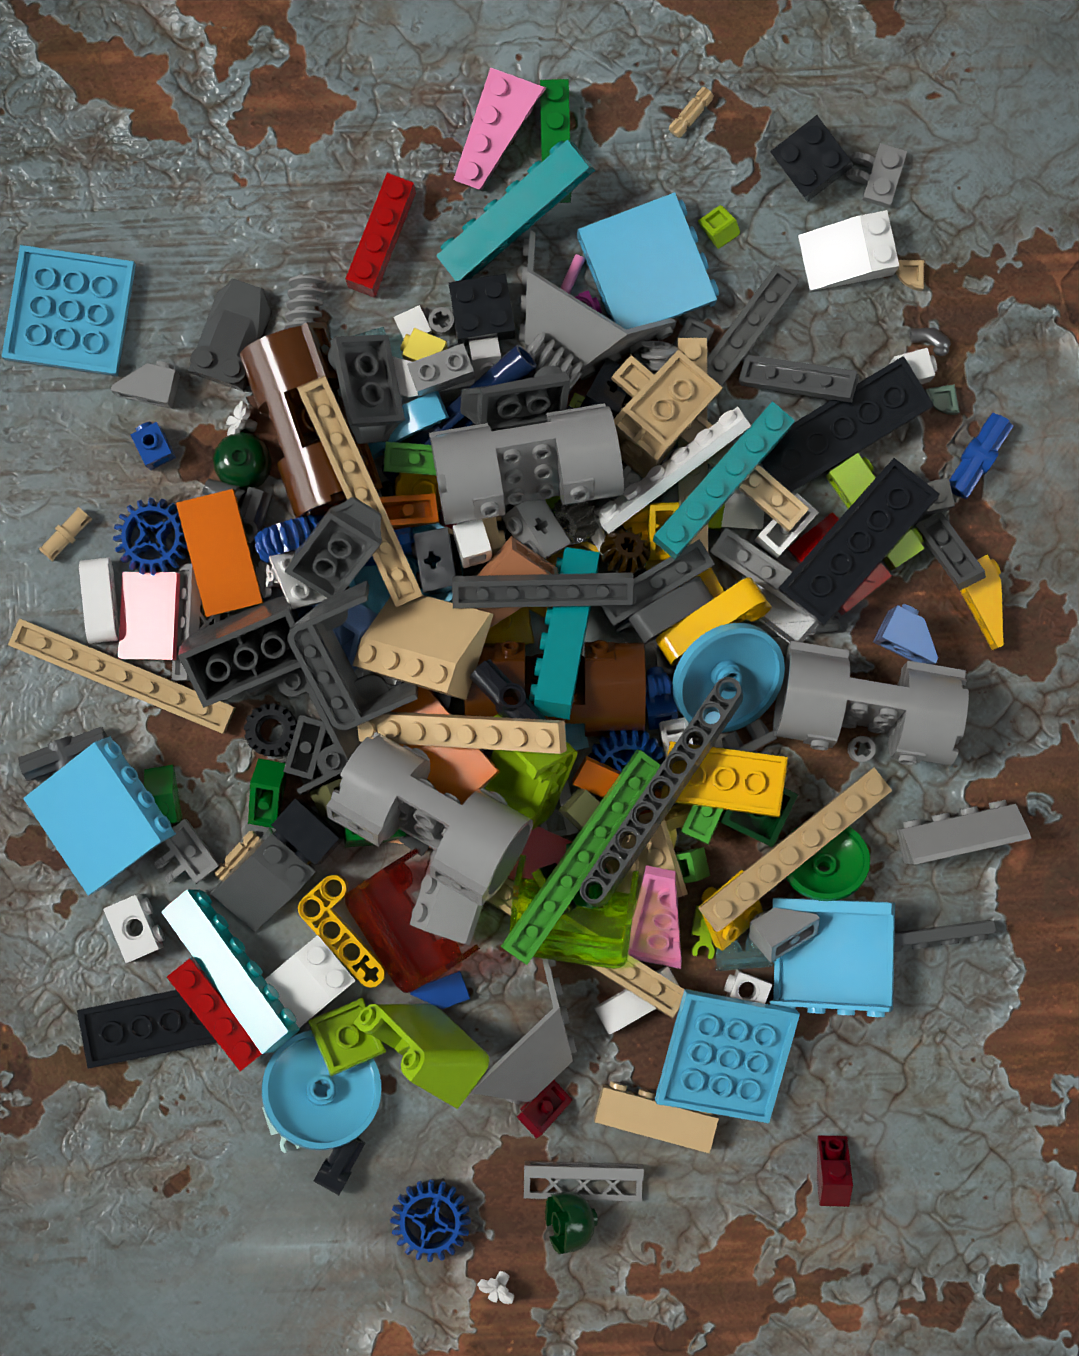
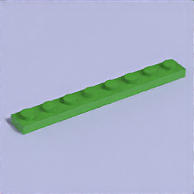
(579, 858)

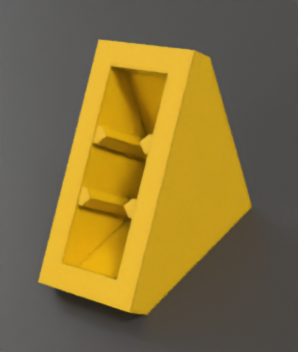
(648, 522)

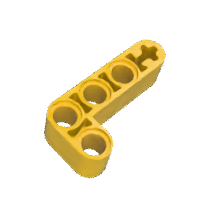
(732, 606)
(346, 935)

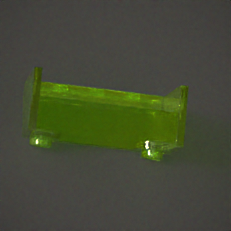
(585, 934)

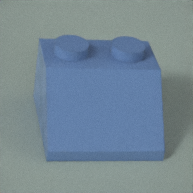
(906, 635)

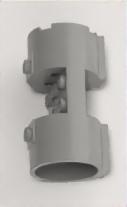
(565, 457)
(921, 713)
(389, 791)

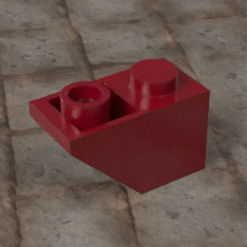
(834, 1171)

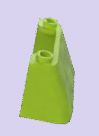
(531, 780)
(433, 1048)

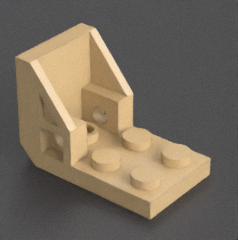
(662, 412)

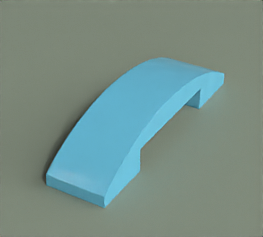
(419, 416)

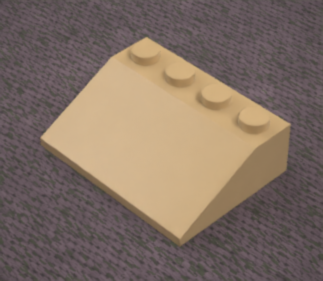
(425, 644)

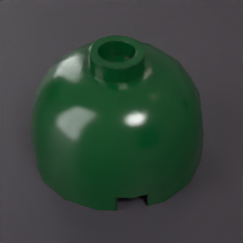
(242, 460)
(571, 1221)

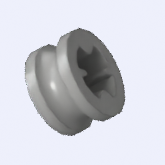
(446, 313)
(861, 740)

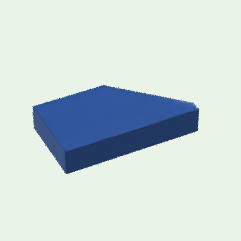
(444, 991)

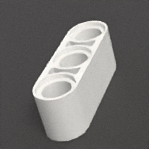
(99, 600)
(626, 1007)

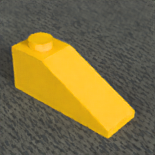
(985, 602)

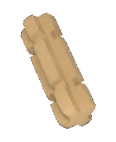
(691, 112)
(236, 854)

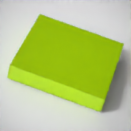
(341, 1041)

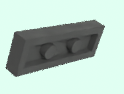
(950, 551)

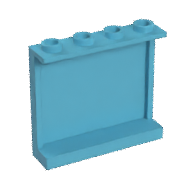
(647, 263)
(99, 815)
(842, 965)

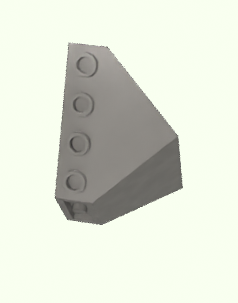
(576, 325)
(535, 1057)

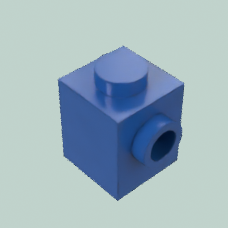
(152, 445)

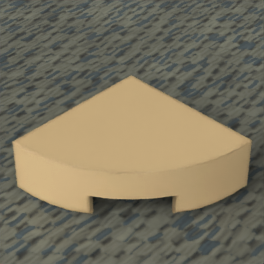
(911, 273)

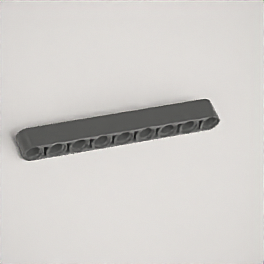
(661, 807)

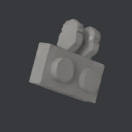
(883, 176)
(190, 852)

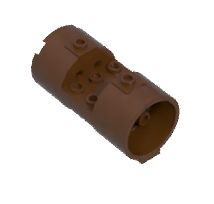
(274, 371)
(607, 690)

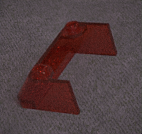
(384, 917)

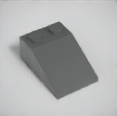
(263, 881)

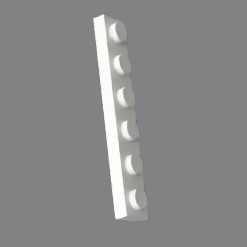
(680, 464)

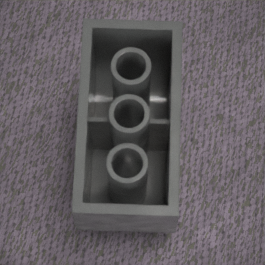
(240, 651)

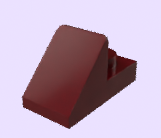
(544, 1109)

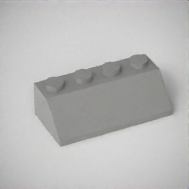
(962, 833)
(444, 910)

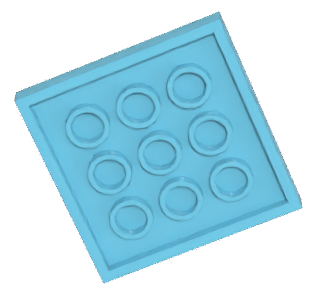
(68, 310)
(726, 1056)

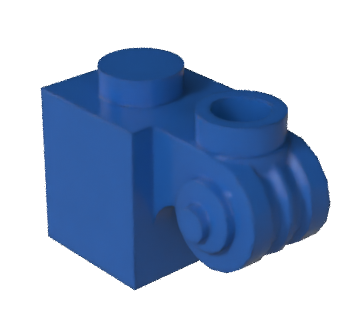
(659, 698)

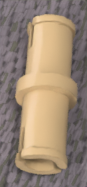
(65, 534)

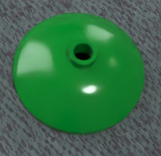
(848, 868)

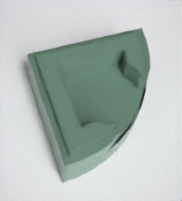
(944, 399)

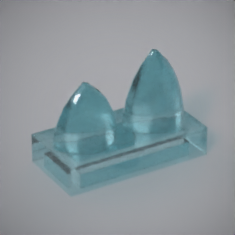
(734, 958)

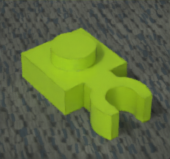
(700, 929)

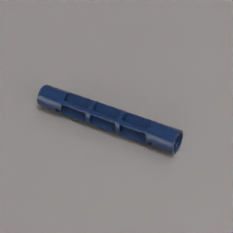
(509, 368)

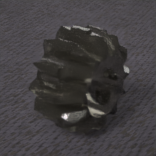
(576, 520)

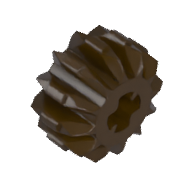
(625, 551)

